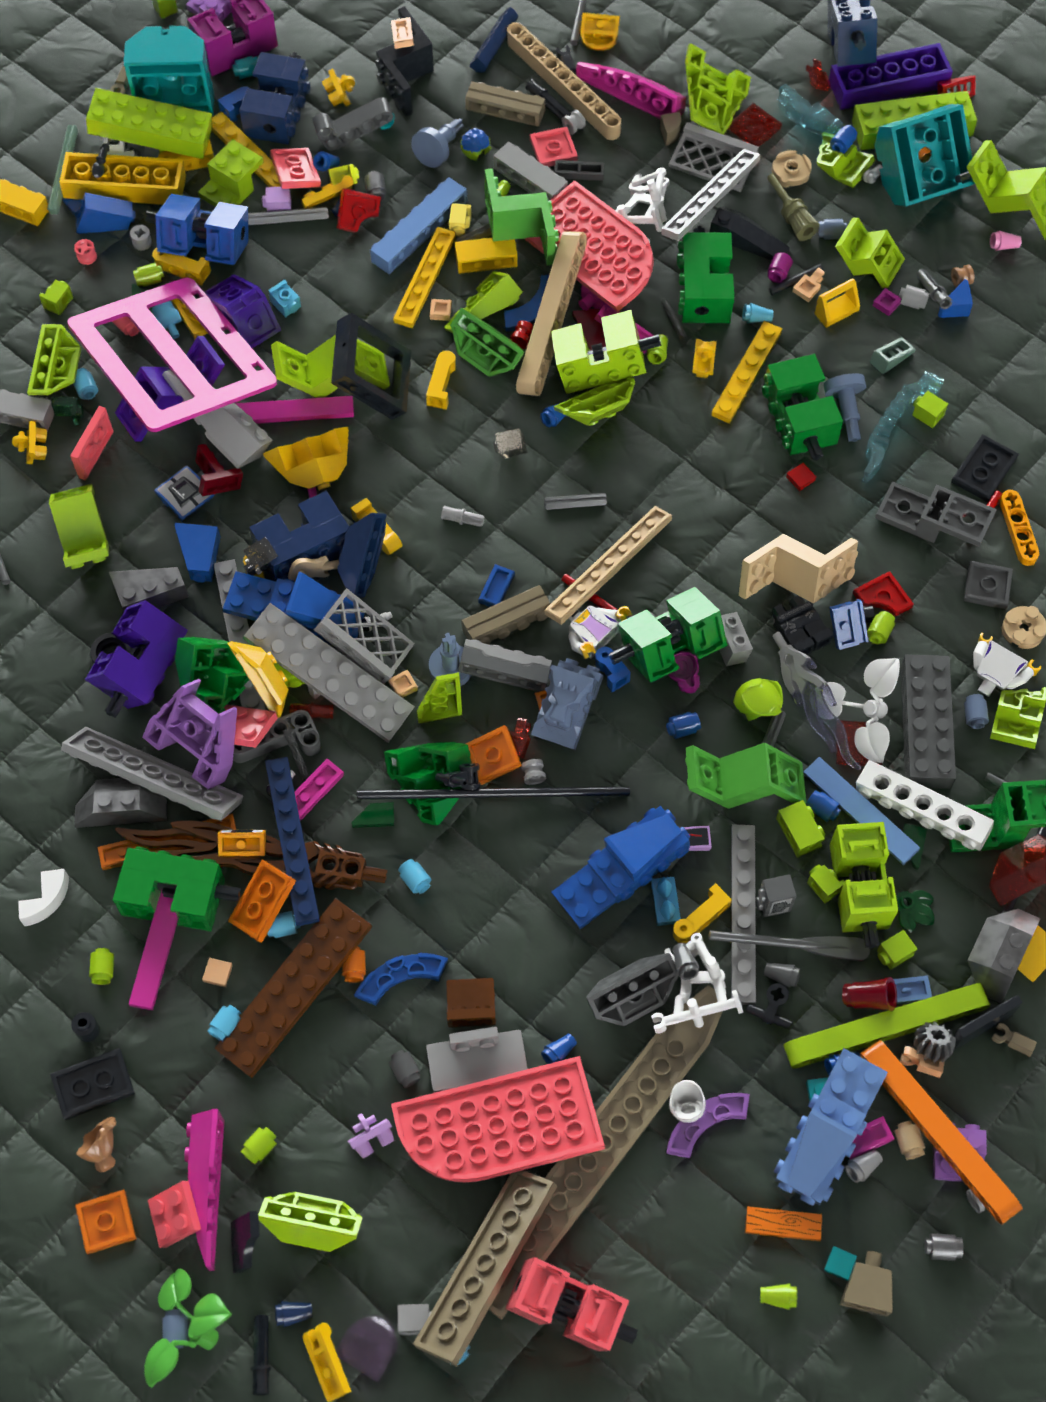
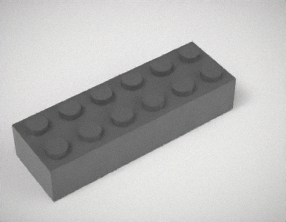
(928, 720)

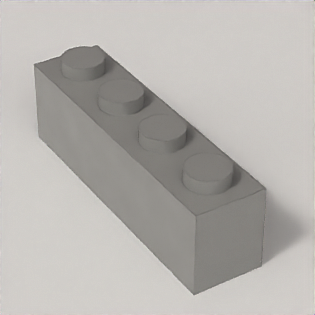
(527, 171)
(22, 408)

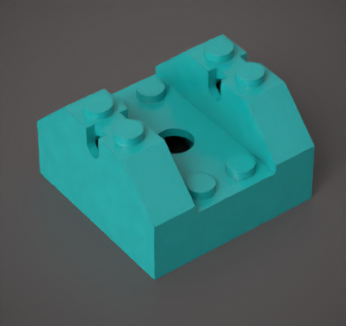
(169, 67)
(898, 148)

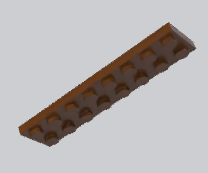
(294, 987)

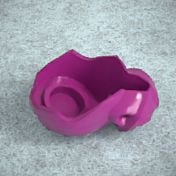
(687, 674)

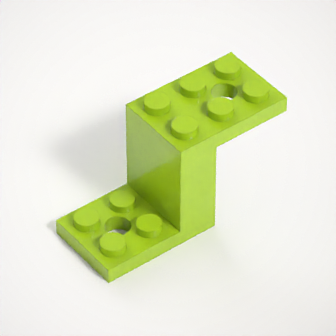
(1009, 189)
(314, 371)
(79, 526)

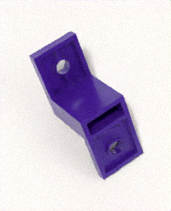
(161, 392)

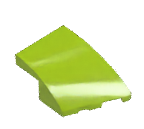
(845, 167)
(1019, 717)

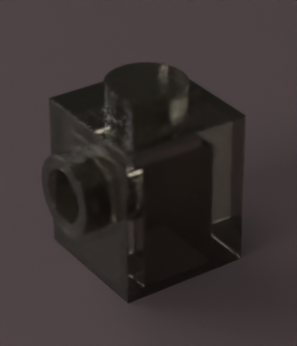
(510, 443)

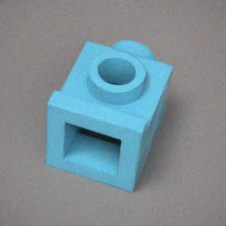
(284, 298)

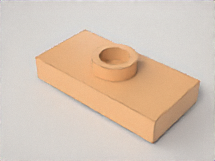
(402, 33)

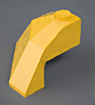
(312, 460)

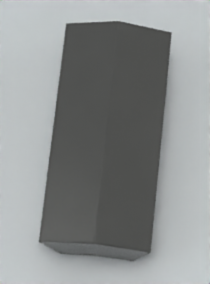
(580, 170)

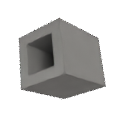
(412, 1318)

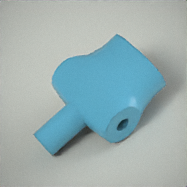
(168, 317)

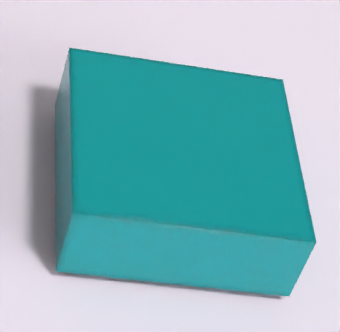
(840, 1263)

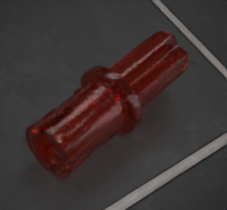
(314, 710)

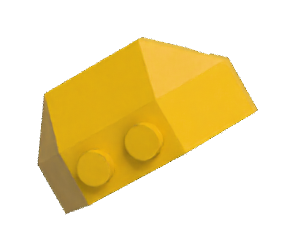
(263, 675)

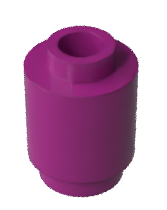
(779, 267)

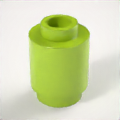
(148, 274)
(881, 627)
(101, 966)
(259, 1145)

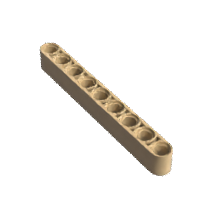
(564, 81)
(551, 313)

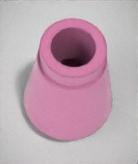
(1002, 241)

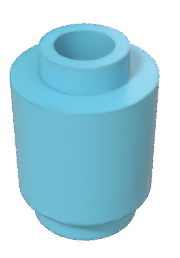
(85, 384)
(414, 876)
(283, 925)
(224, 1022)

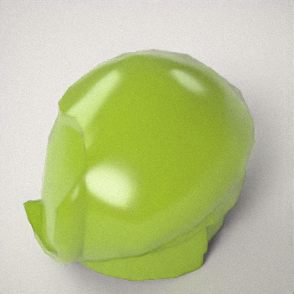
(759, 698)

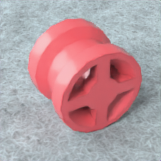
(81, 249)

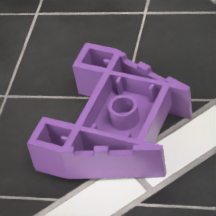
(199, 731)

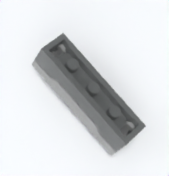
(504, 665)

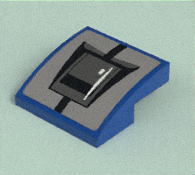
(182, 493)

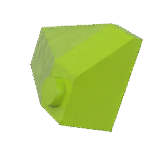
(442, 699)

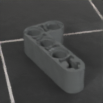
(352, 125)
(274, 741)

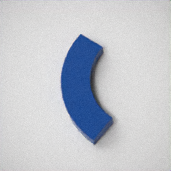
(528, 311)
(399, 970)

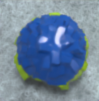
(474, 142)

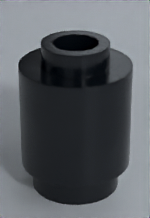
(85, 1027)

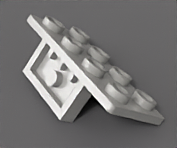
(475, 1057)

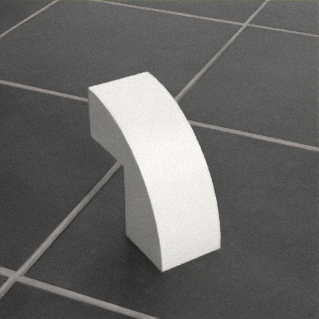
(54, 888)

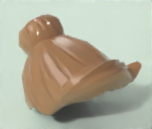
(99, 1145)

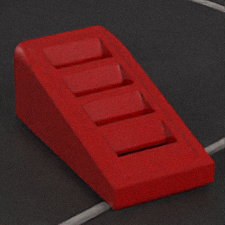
(944, 85)

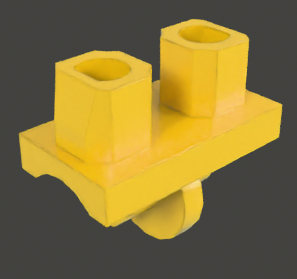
(341, 85)
(704, 358)
(34, 435)

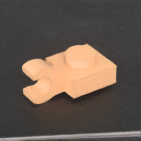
(809, 286)
(926, 1066)

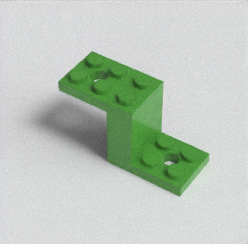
(521, 216)
(745, 775)

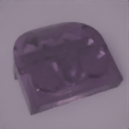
(369, 1346)

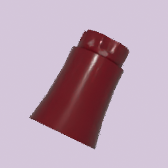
(871, 994)

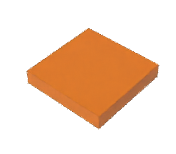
(494, 754)
(105, 1222)

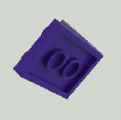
(245, 309)

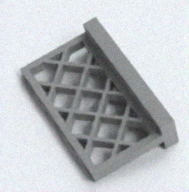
(712, 140)
(352, 648)

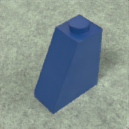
(103, 214)
(199, 549)

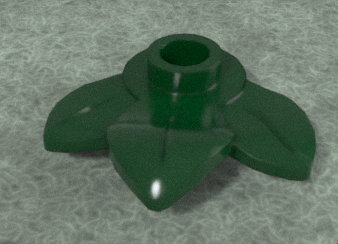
(917, 910)

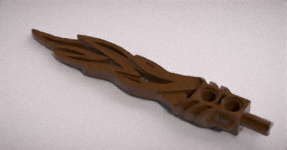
(330, 879)

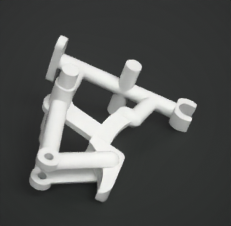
(656, 211)
(714, 976)

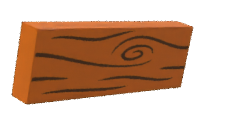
(783, 1223)

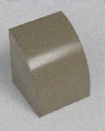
(670, 127)

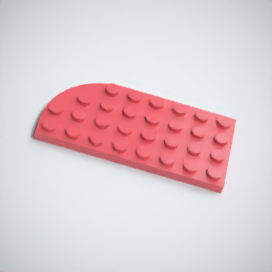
(616, 253)
(501, 1123)

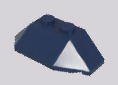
(362, 552)

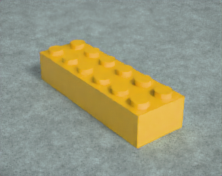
(124, 178)

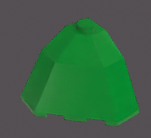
(215, 666)
(416, 769)

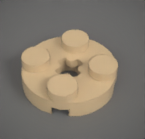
(791, 177)
(1030, 617)

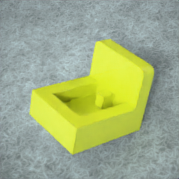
(336, 174)

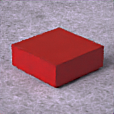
(801, 476)

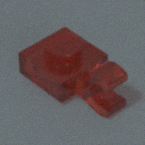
(818, 77)
(520, 737)

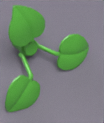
(207, 1316)

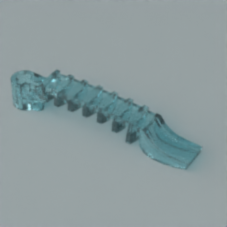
(879, 440)

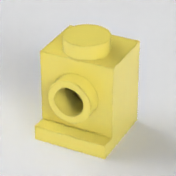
(460, 218)

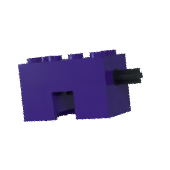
(134, 675)

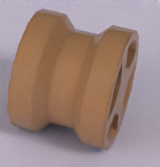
(959, 274)

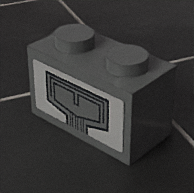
(776, 896)

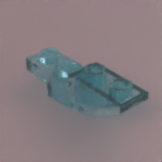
(811, 117)

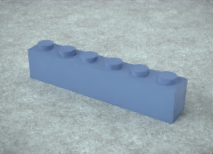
(417, 226)

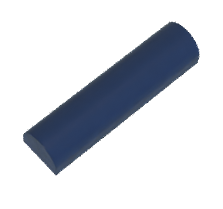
(493, 41)

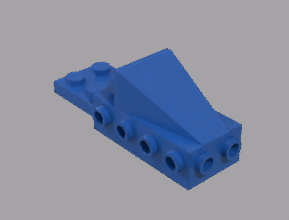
(301, 600)
(623, 865)

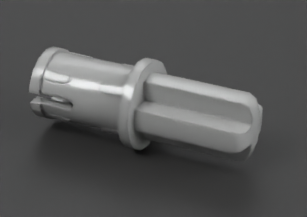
(462, 516)

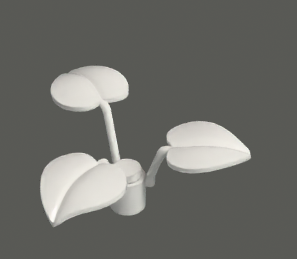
(882, 678)

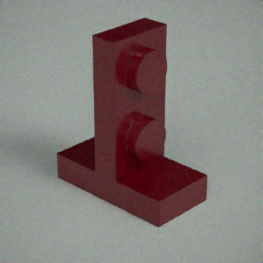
(215, 478)

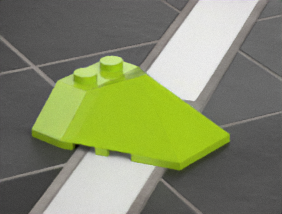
(711, 93)

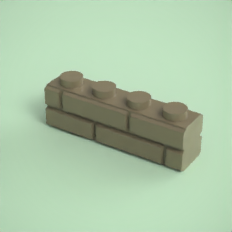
(505, 103)
(507, 616)

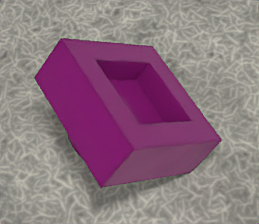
(887, 302)

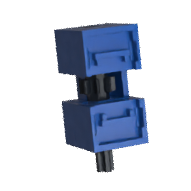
(183, 225)

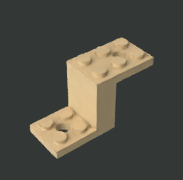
(798, 568)

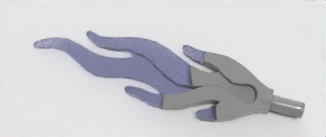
(811, 694)

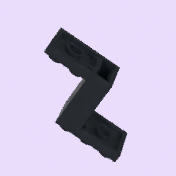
(404, 65)

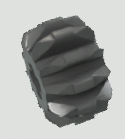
(934, 1042)

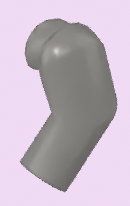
(870, 176)

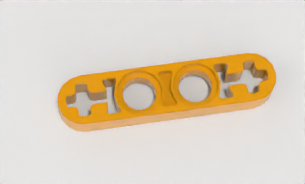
(1019, 527)

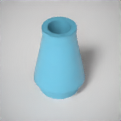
(754, 313)

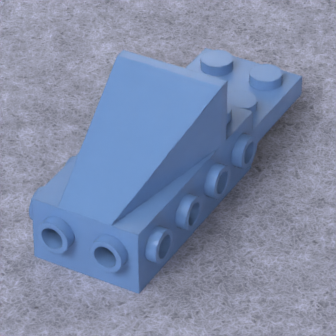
(830, 1129)

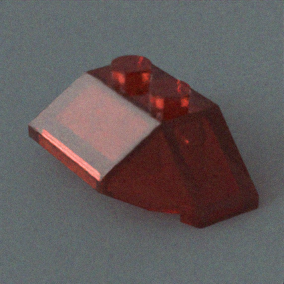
(1019, 870)

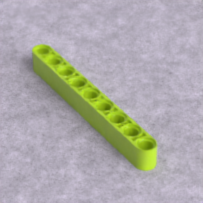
(886, 1025)

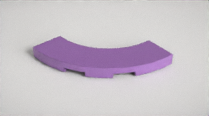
(717, 1109)

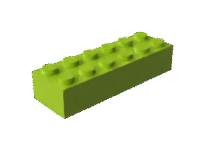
(870, 116)
(149, 123)

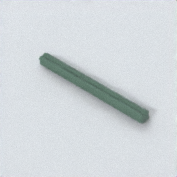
(68, 146)

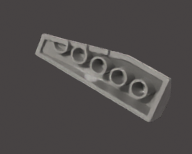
(228, 428)

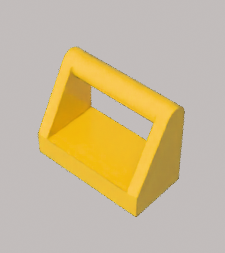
(839, 308)

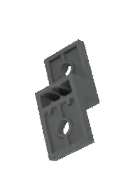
(936, 513)

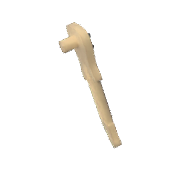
(312, 567)

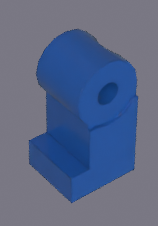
(232, 102)
(616, 674)

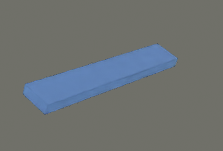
(859, 808)

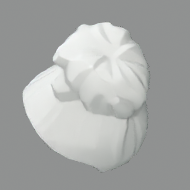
(687, 1101)

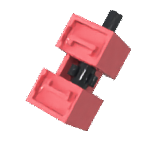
(591, 1310)

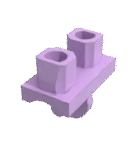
(381, 1130)

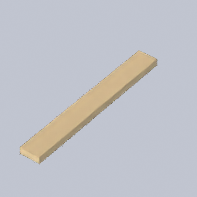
(608, 565)

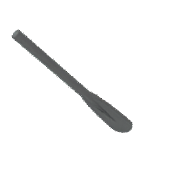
(830, 946)

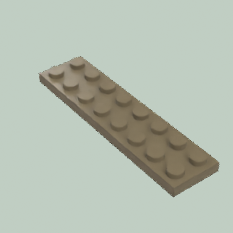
(484, 1266)

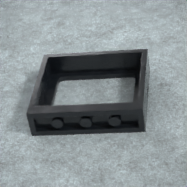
(344, 362)

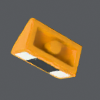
(241, 842)

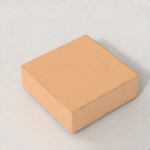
(440, 309)
(403, 684)
(217, 972)

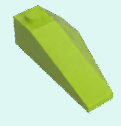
(493, 295)

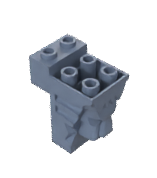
(567, 702)

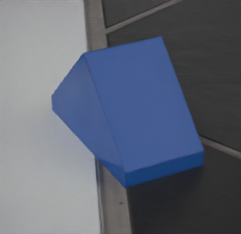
(960, 301)

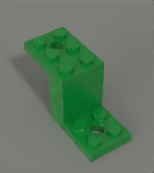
(1014, 811)

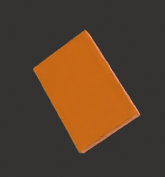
(262, 901)

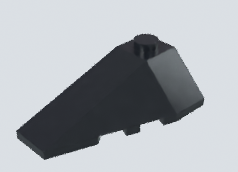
(747, 233)

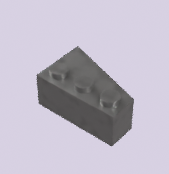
(156, 586)

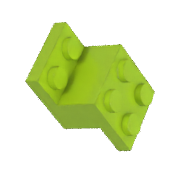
(231, 175)
(870, 252)

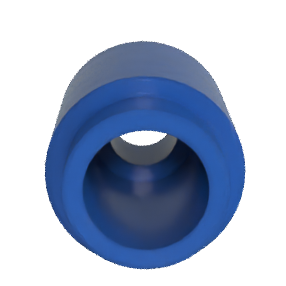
(843, 139)
(683, 724)
(823, 806)

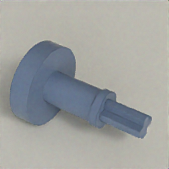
(432, 145)
(845, 388)
(447, 659)

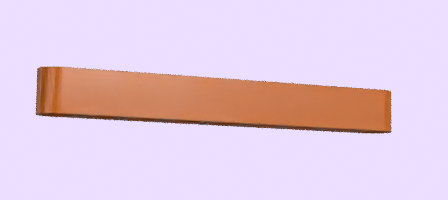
(943, 1134)

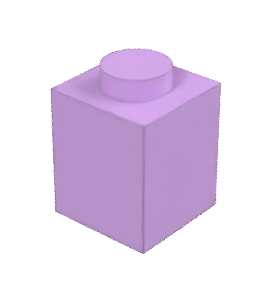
(277, 199)

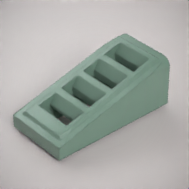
(886, 363)

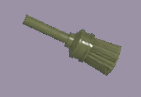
(795, 212)

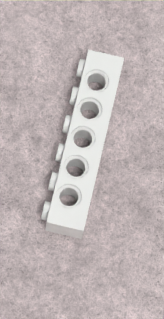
(875, 774)

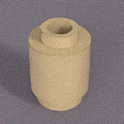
(909, 1140)

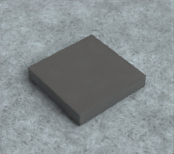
(988, 585)

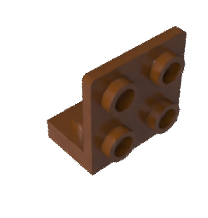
(470, 1002)

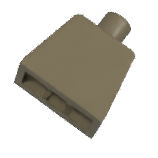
(869, 1287)

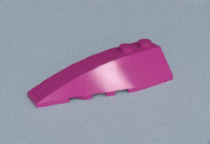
(632, 89)
(204, 1176)

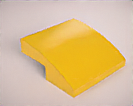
(1034, 959)

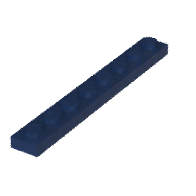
(292, 841)

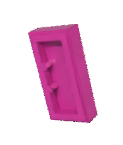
(874, 1135)

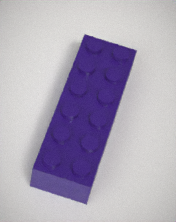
(890, 77)

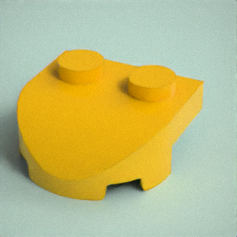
(599, 31)

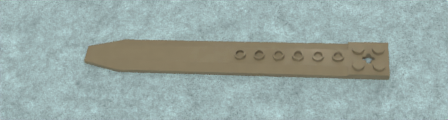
(621, 1122)

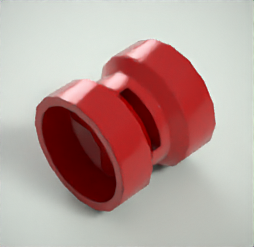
(522, 334)

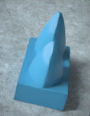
(665, 900)

